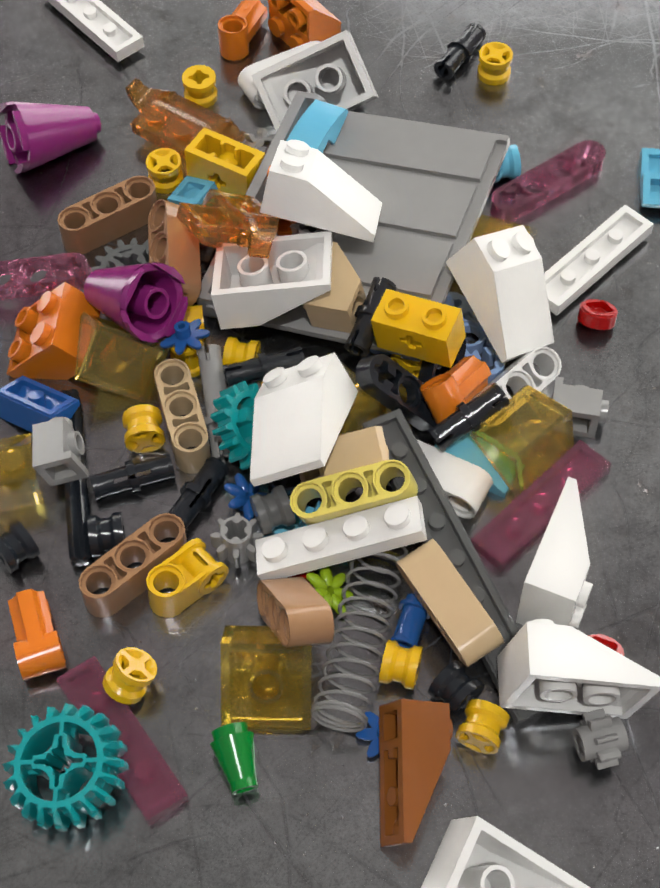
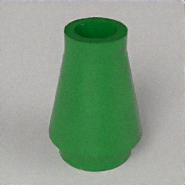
(235, 753)

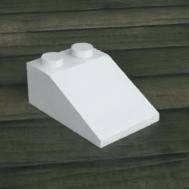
(326, 69)
(318, 193)
(258, 289)
(506, 290)
(299, 417)
(558, 574)
(570, 673)
(485, 857)

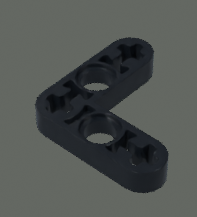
(387, 391)

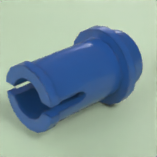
(410, 622)

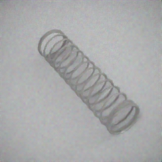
(339, 724)

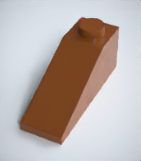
(412, 756)

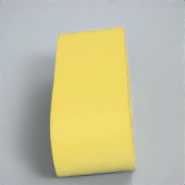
(334, 488)

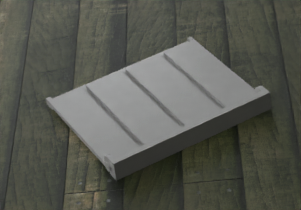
(430, 193)

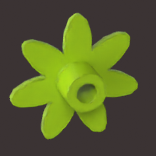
(329, 587)

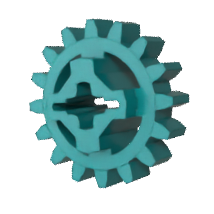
(236, 421)

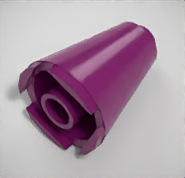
(44, 132)
(139, 298)

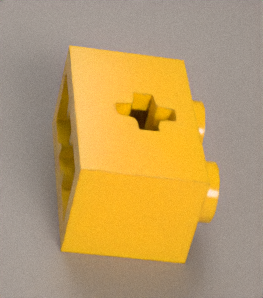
(222, 161)
(418, 328)

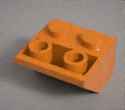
(301, 21)
(49, 335)

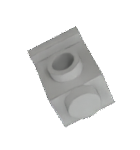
(586, 406)
(58, 451)

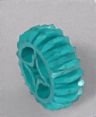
(33, 760)

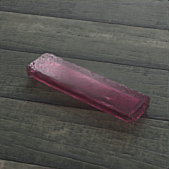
(531, 511)
(149, 778)

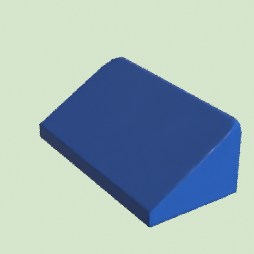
(30, 403)

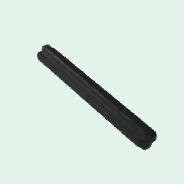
(77, 504)

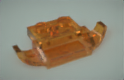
(174, 120)
(230, 220)

